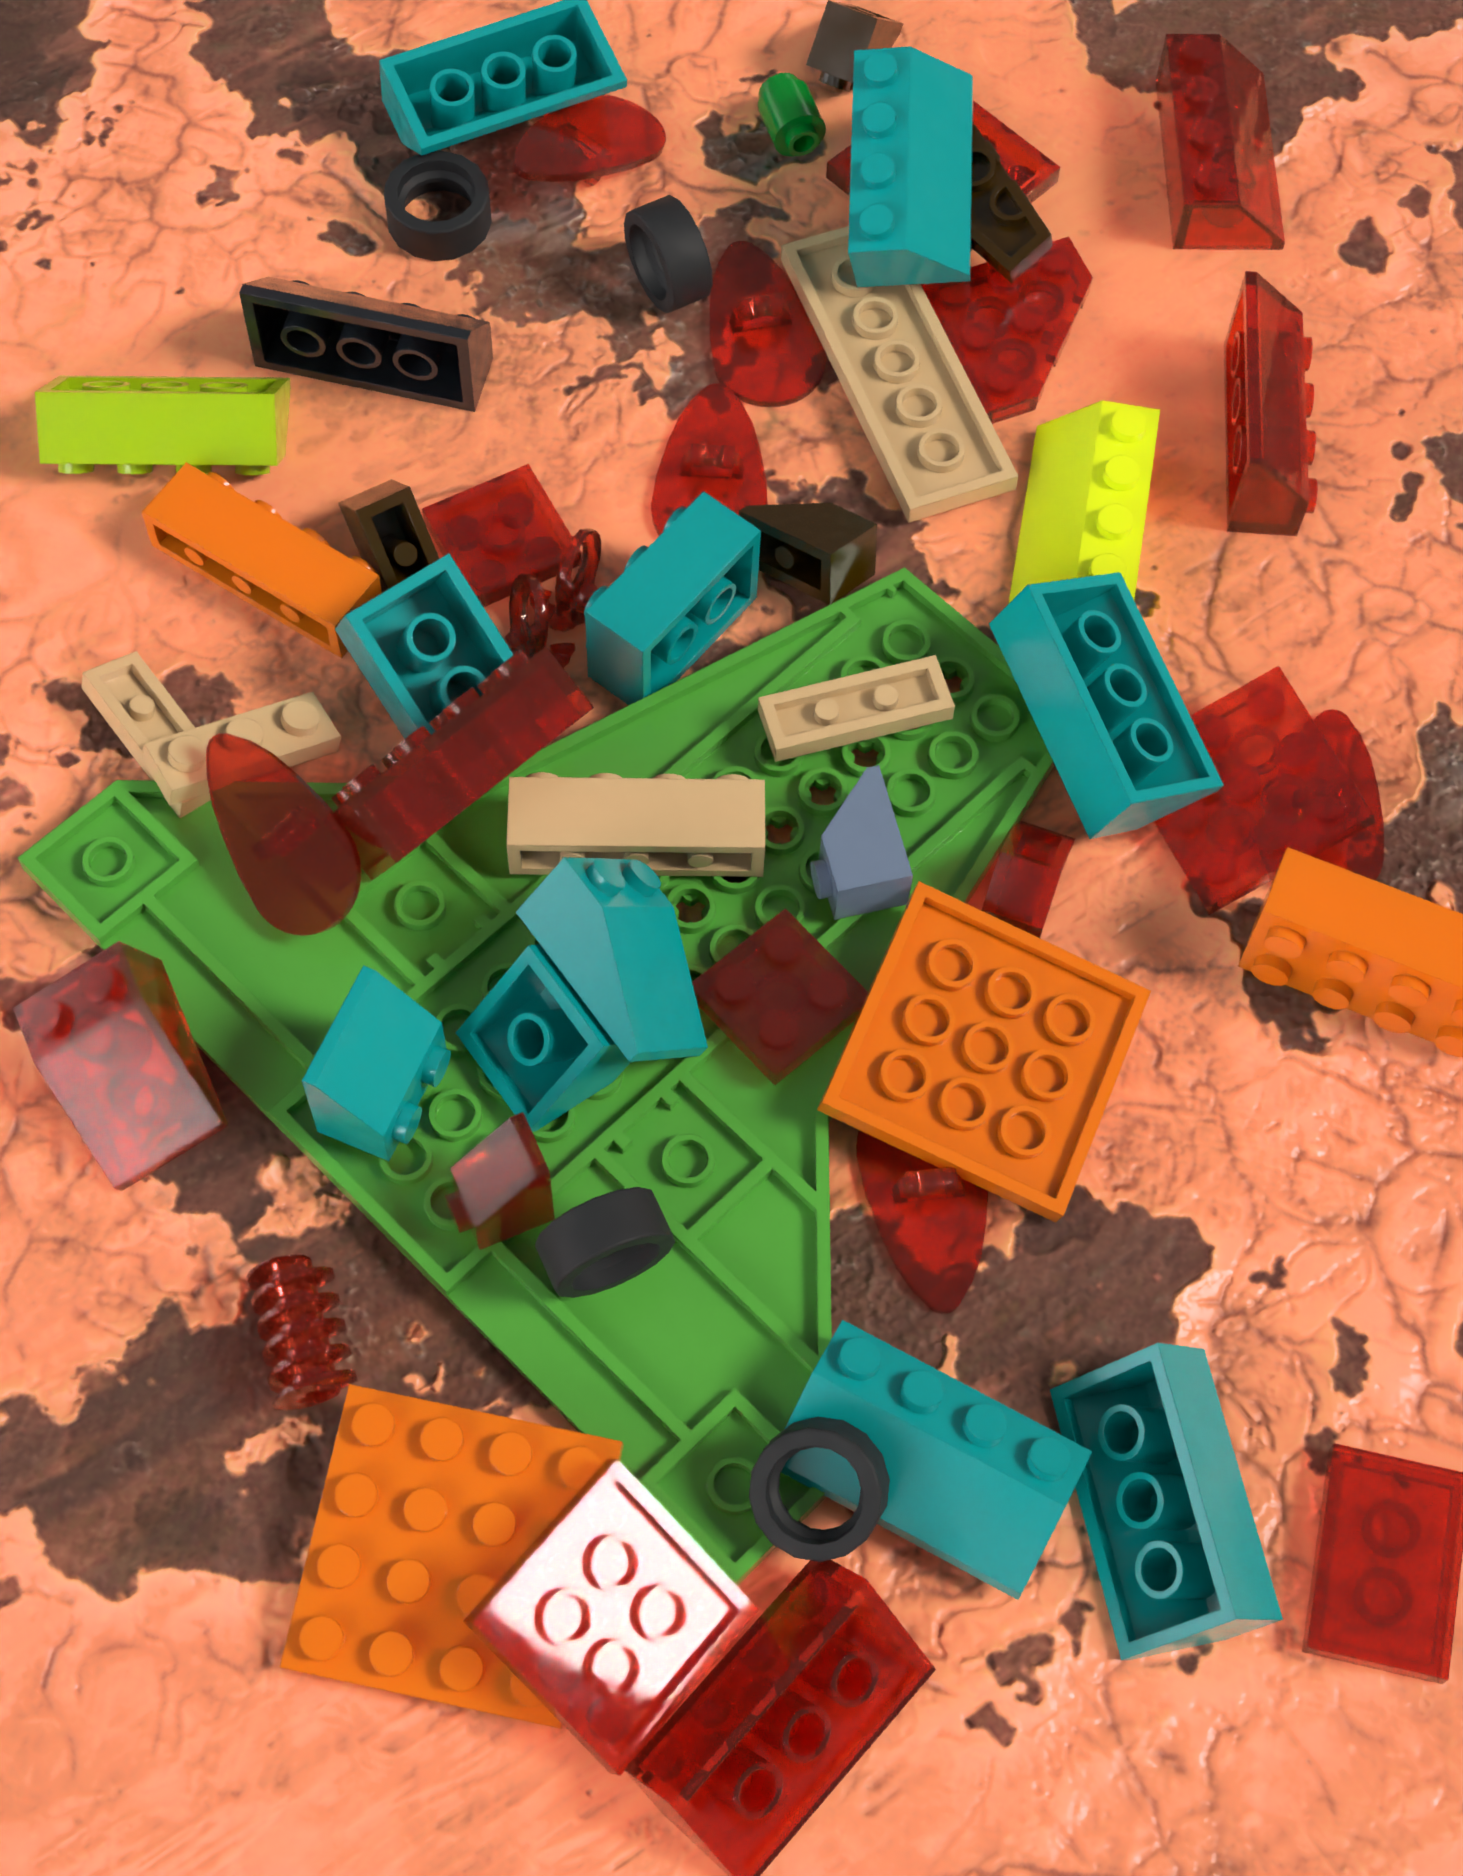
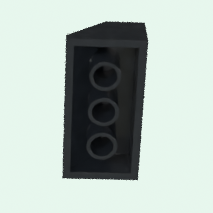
(367, 342)

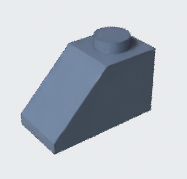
(862, 853)

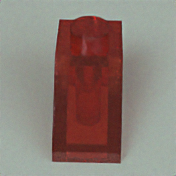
(1028, 876)
(501, 1185)

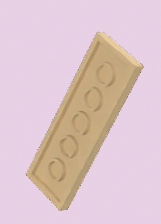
(900, 381)

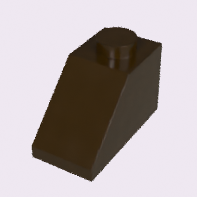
(840, 33)
(389, 531)
(815, 547)

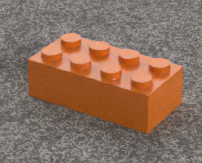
(1361, 949)

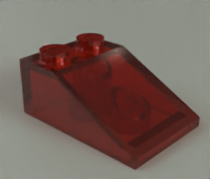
(122, 1062)

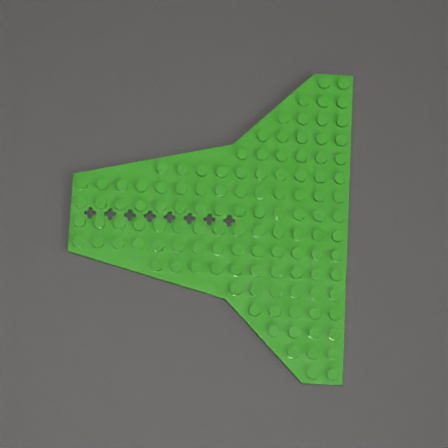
(725, 1330)

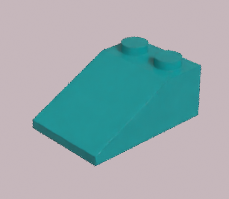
(620, 953)

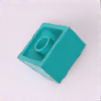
(540, 1041)
(375, 1067)

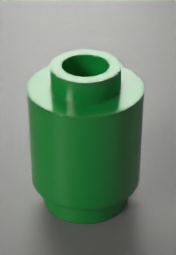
(790, 115)

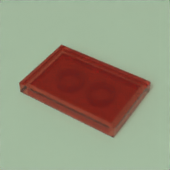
(1386, 1564)

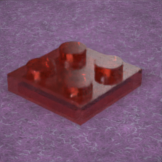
(500, 533)
(779, 996)

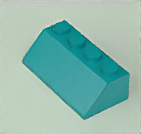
(498, 76)
(910, 169)
(1104, 702)
(960, 1466)
(1165, 1503)

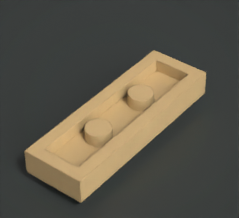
(855, 708)
(137, 710)
(290, 729)

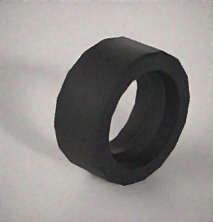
(437, 173)
(668, 253)
(604, 1242)
(795, 1536)

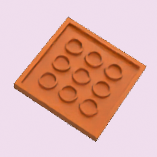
(986, 1051)
(415, 1532)

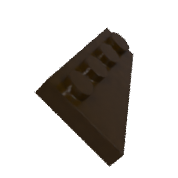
(1003, 220)

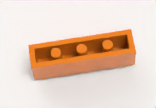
(259, 555)

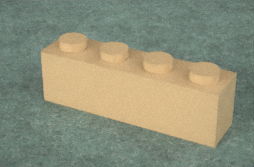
(661, 820)

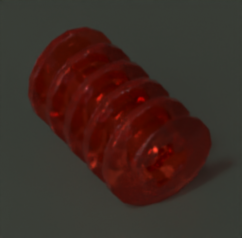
(298, 1332)

